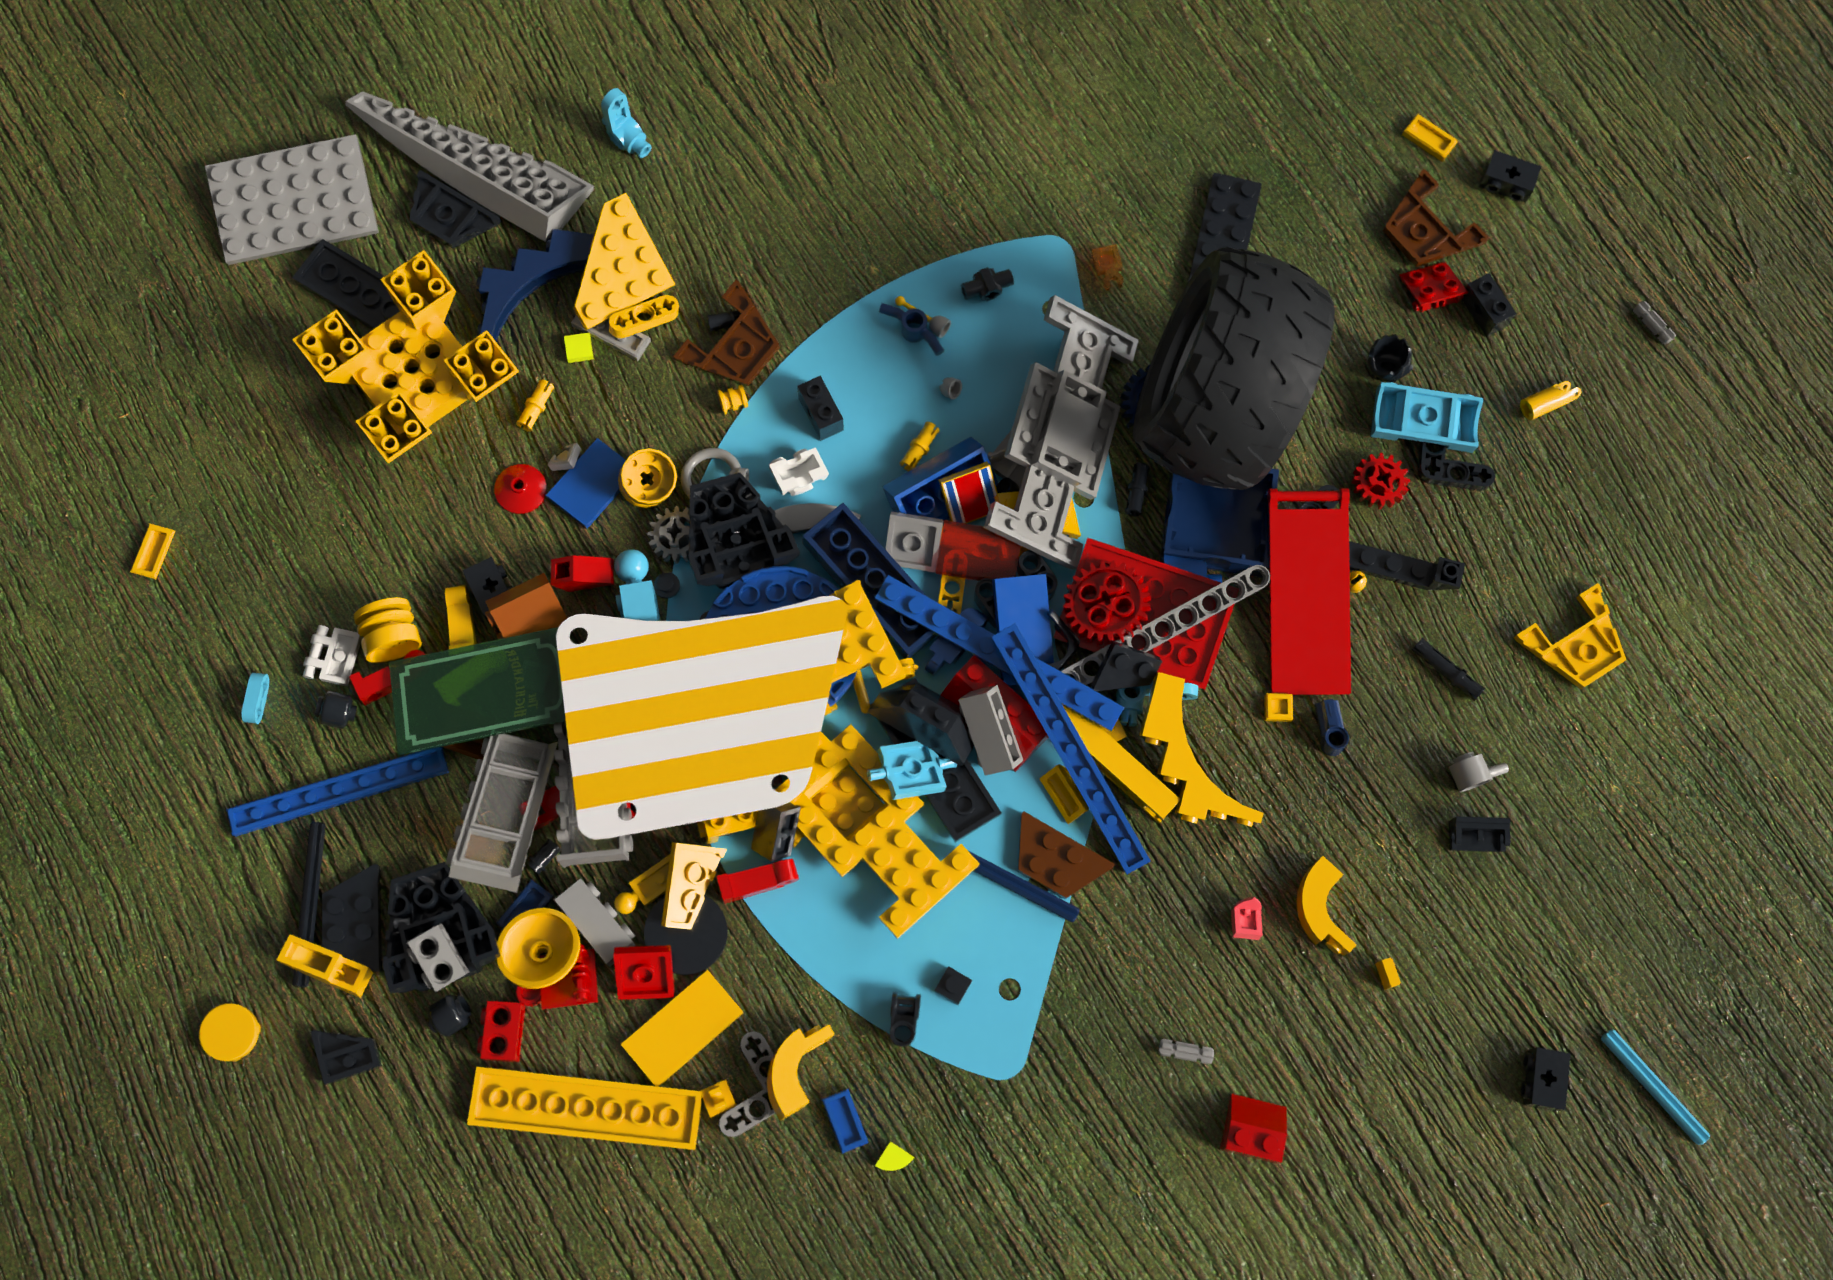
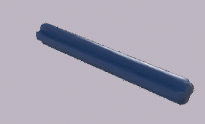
(1026, 889)

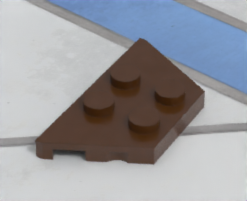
(1056, 859)

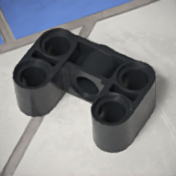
(987, 605)

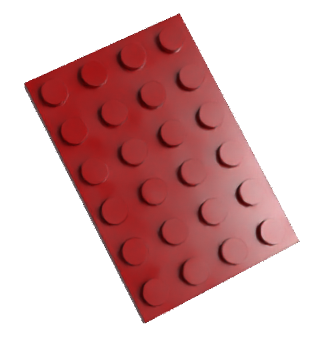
(1190, 652)

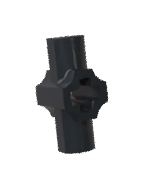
(987, 284)

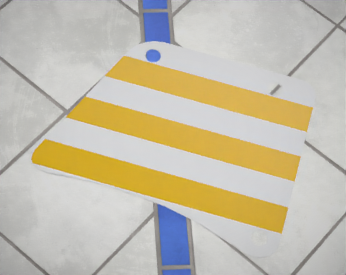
(694, 712)

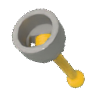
(938, 324)

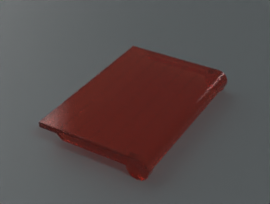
(975, 553)

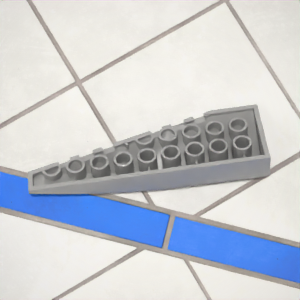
(507, 183)

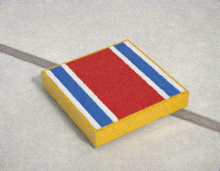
(969, 493)

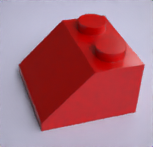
(1255, 1129)

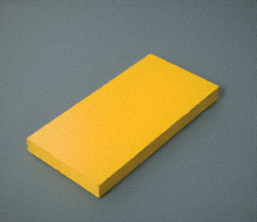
(682, 1028)

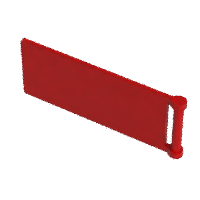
(1309, 594)

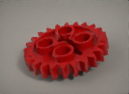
(1098, 582)

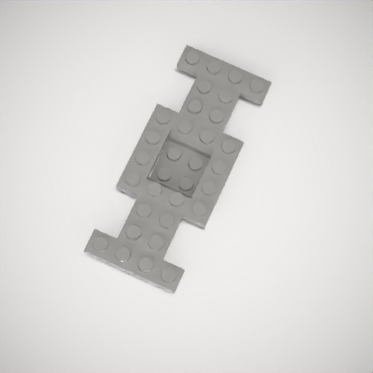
(1075, 437)

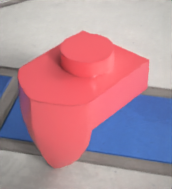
(1247, 919)

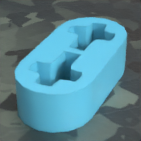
(255, 698)

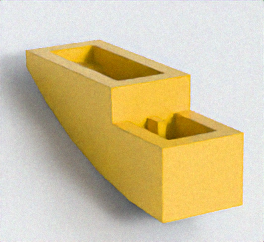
(325, 965)

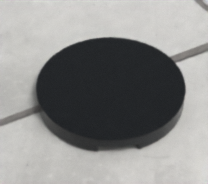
(692, 948)

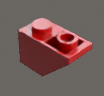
(581, 572)

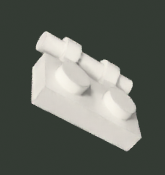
(339, 658)

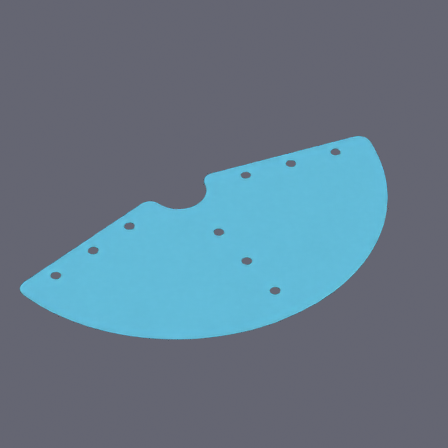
(885, 397)

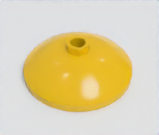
(530, 936)

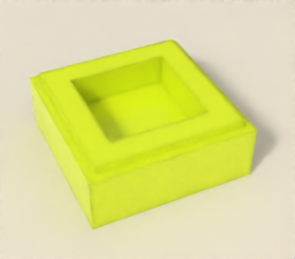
(578, 347)

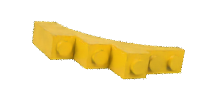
(1198, 794)

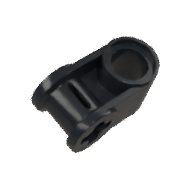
(904, 1016)

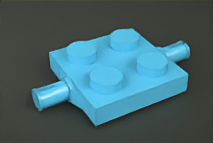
(911, 770)

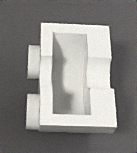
(798, 473)

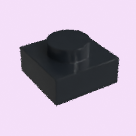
(953, 985)

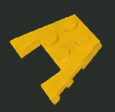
(1586, 651)

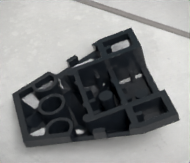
(734, 532)
(422, 902)

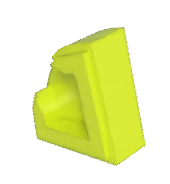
(893, 1158)

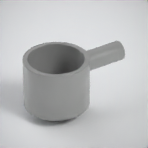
(1472, 771)

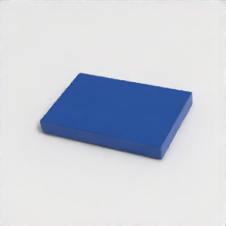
(590, 485)

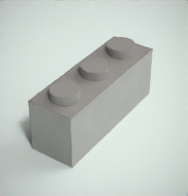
(990, 730)
(595, 920)

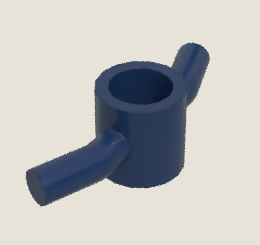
(913, 334)

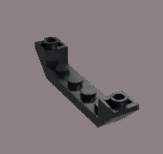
(1406, 570)

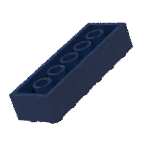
(854, 554)

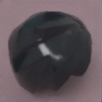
(1390, 358)

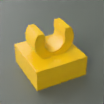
(718, 1098)

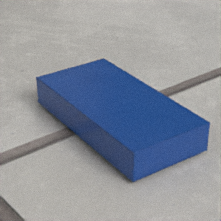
(845, 1121)

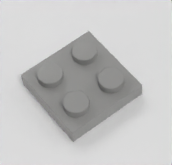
(914, 541)

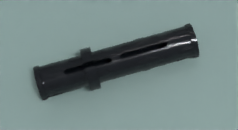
(1457, 676)

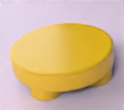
(229, 1032)

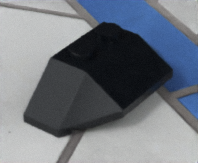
(926, 719)

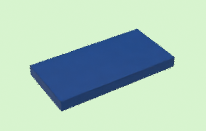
(1026, 603)

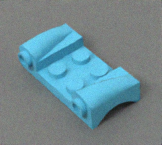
(1426, 416)

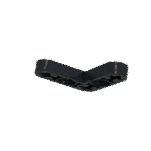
(1443, 466)

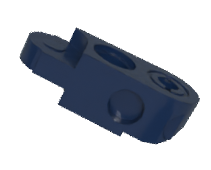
(947, 651)

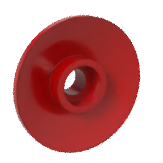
(524, 499)

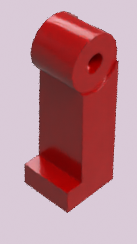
(376, 684)
(757, 880)

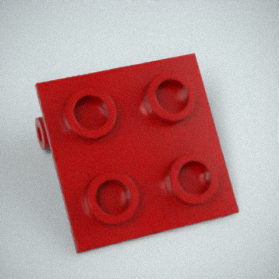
(1433, 286)
(576, 987)

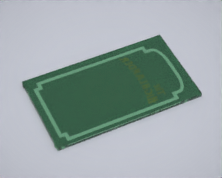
(477, 691)

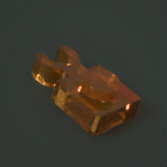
(1108, 263)

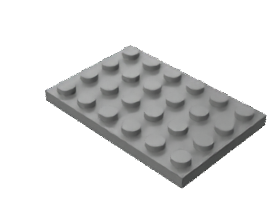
(291, 199)

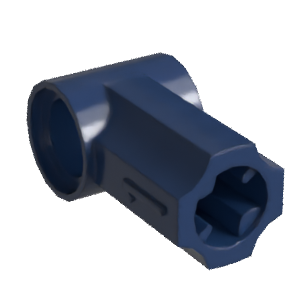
(1331, 725)

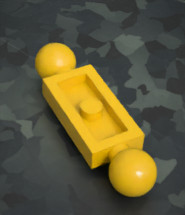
(646, 887)

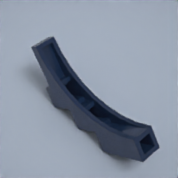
(531, 269)

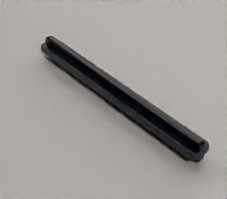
(310, 892)

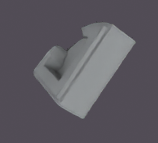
(566, 459)

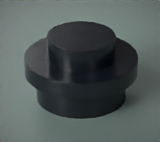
(667, 585)

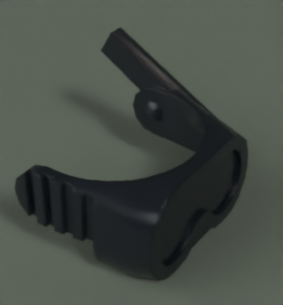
(1066, 632)

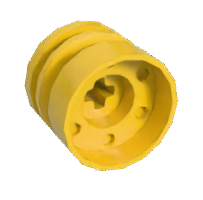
(645, 463)
(387, 630)

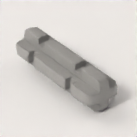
(1654, 322)
(1186, 1051)

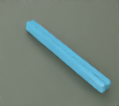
(1655, 1087)

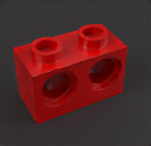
(510, 1031)

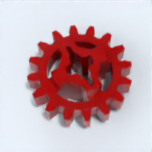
(1380, 472)

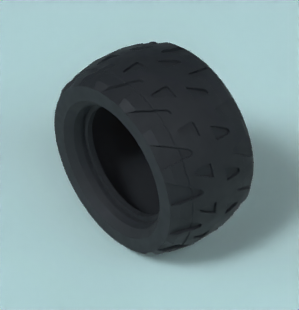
(1234, 369)

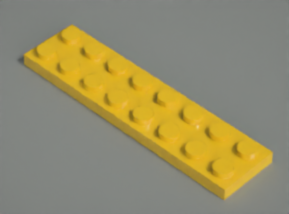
(585, 1108)

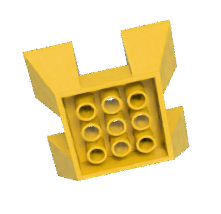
(404, 411)

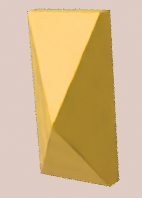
(1064, 793)

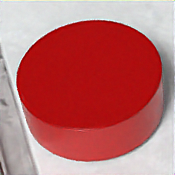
(528, 997)

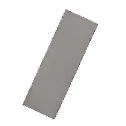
(630, 346)

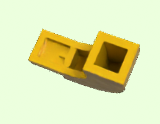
(1313, 910)
(782, 1080)

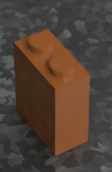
(525, 608)

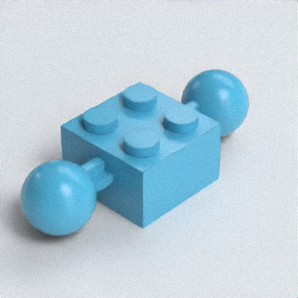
(636, 598)

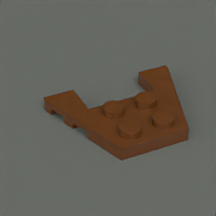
(1421, 232)
(742, 349)

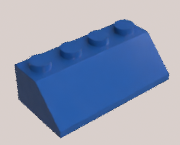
(919, 489)

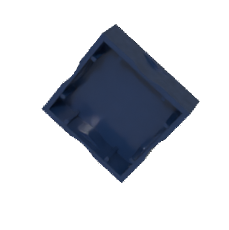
(1218, 524)

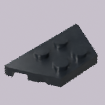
(448, 213)
(354, 918)

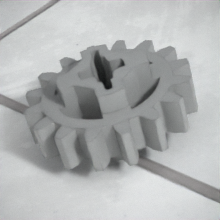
(666, 529)

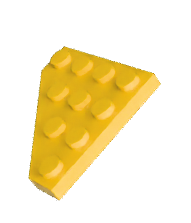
(620, 265)

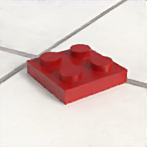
(644, 972)

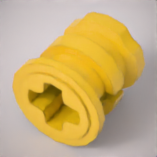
(732, 399)

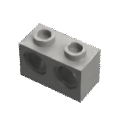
(445, 953)

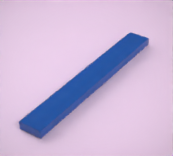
(337, 791)

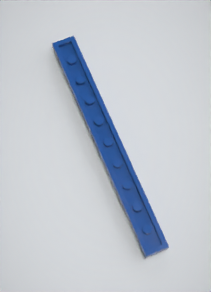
(981, 644)
(1071, 748)

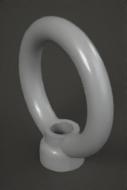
(706, 454)

